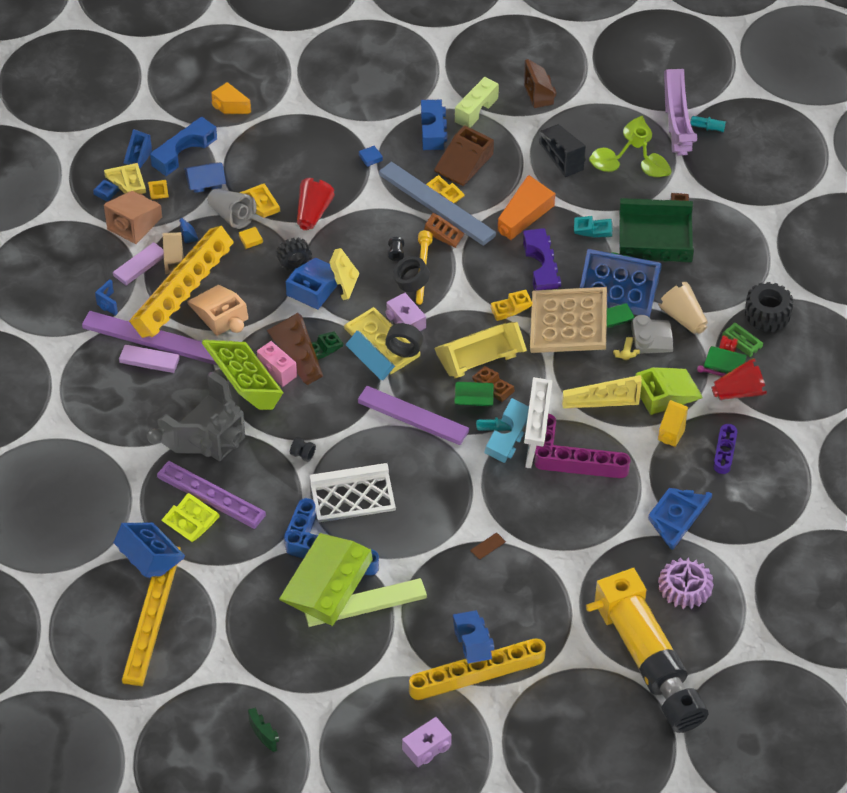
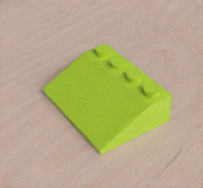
(245, 372)
(327, 577)

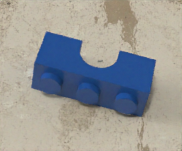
(433, 124)
(474, 636)

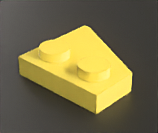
(127, 178)
(344, 272)

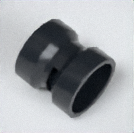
(302, 449)

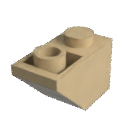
(172, 251)

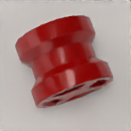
(728, 344)

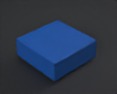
(370, 156)
(105, 190)

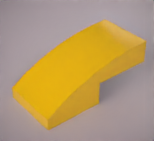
(448, 191)

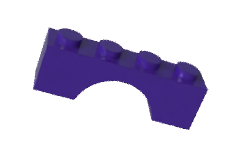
(537, 246)

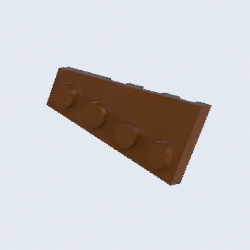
(294, 340)

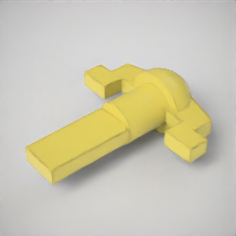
(626, 353)

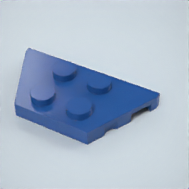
(677, 513)

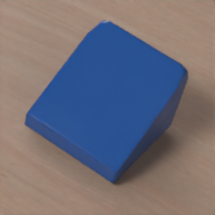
(187, 231)

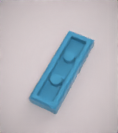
(370, 355)

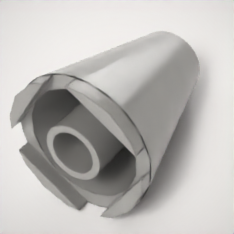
(233, 207)

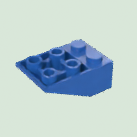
(311, 283)

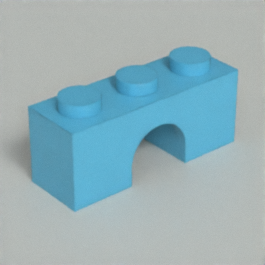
(502, 445)

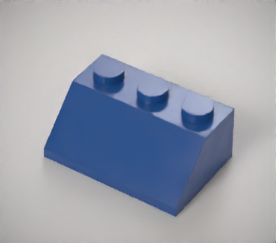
(147, 548)

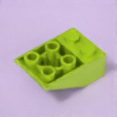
(666, 384)

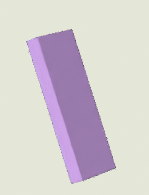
(139, 264)
(149, 358)

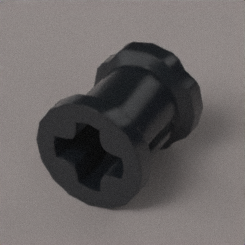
(396, 248)

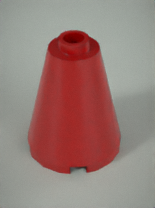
(313, 201)
(740, 382)

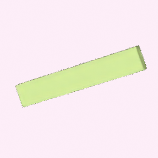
(378, 599)

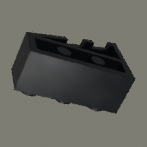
(563, 149)

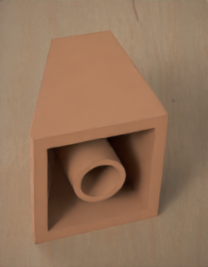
(132, 216)

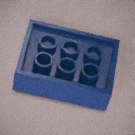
(626, 279)

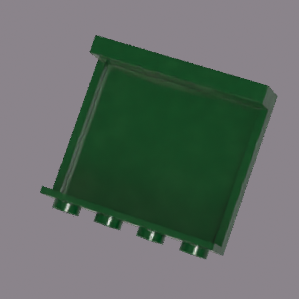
(656, 229)

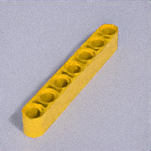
(470, 676)

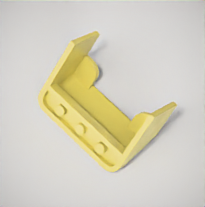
(481, 348)

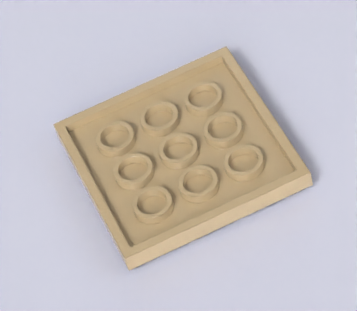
(568, 320)

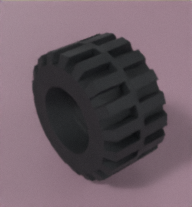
(766, 317)

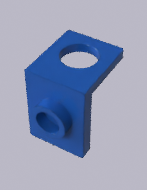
(103, 299)

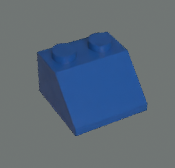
(205, 176)

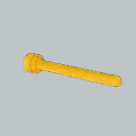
(424, 239)

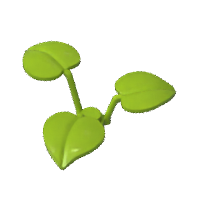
(638, 135)

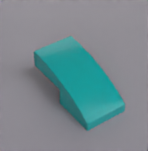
(593, 228)

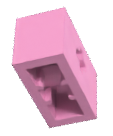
(277, 363)

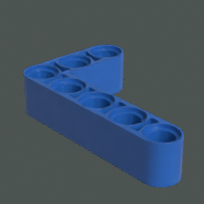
(305, 517)

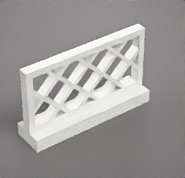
(537, 416)
(352, 477)

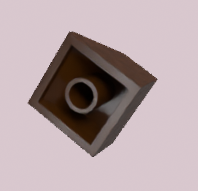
(538, 85)

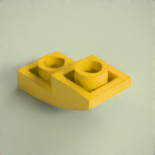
(513, 305)

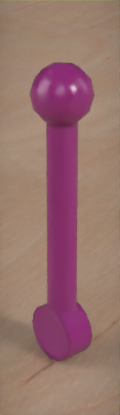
(701, 369)

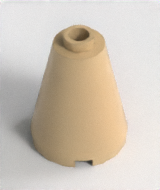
(684, 308)

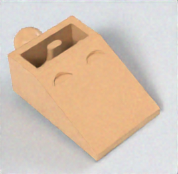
(220, 309)

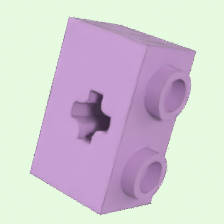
(404, 310)
(426, 742)

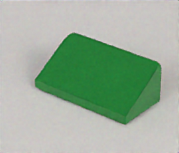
(619, 315)
(723, 359)

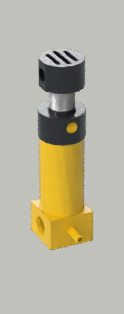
(623, 603)

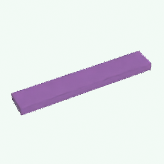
(413, 415)
(211, 494)

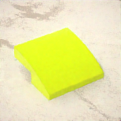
(190, 517)

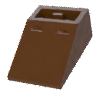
(465, 155)

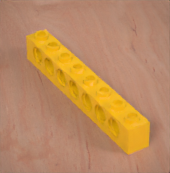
(181, 282)

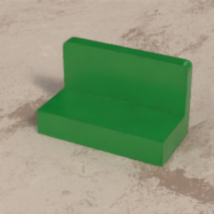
(474, 393)

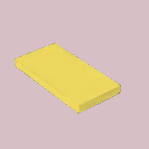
(375, 329)

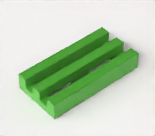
(743, 344)

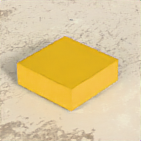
(250, 237)

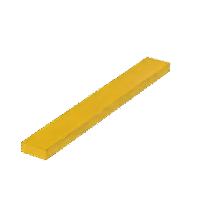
(148, 628)

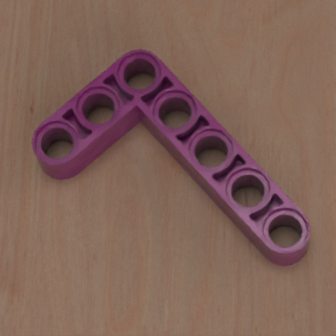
(579, 460)

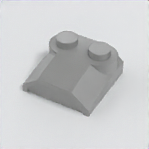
(651, 335)

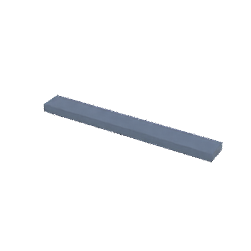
(437, 203)

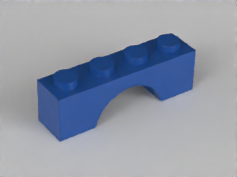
(198, 134)

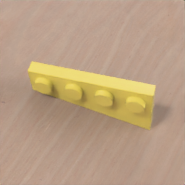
(611, 393)

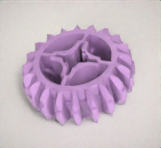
(673, 579)

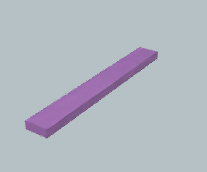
(163, 340)

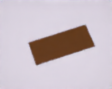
(488, 546)

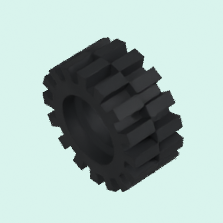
(301, 253)

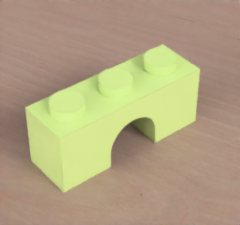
(483, 94)

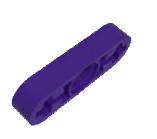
(725, 442)

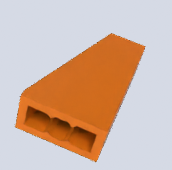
(525, 207)

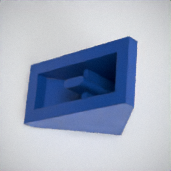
(138, 148)

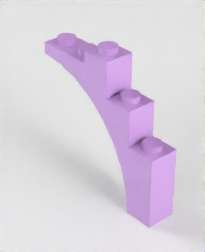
(677, 111)

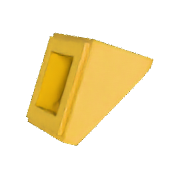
(158, 189)

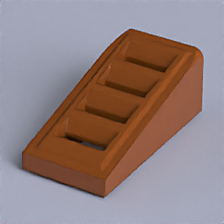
(446, 226)

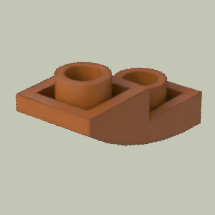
(501, 388)

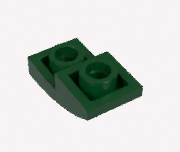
(326, 344)
(263, 731)

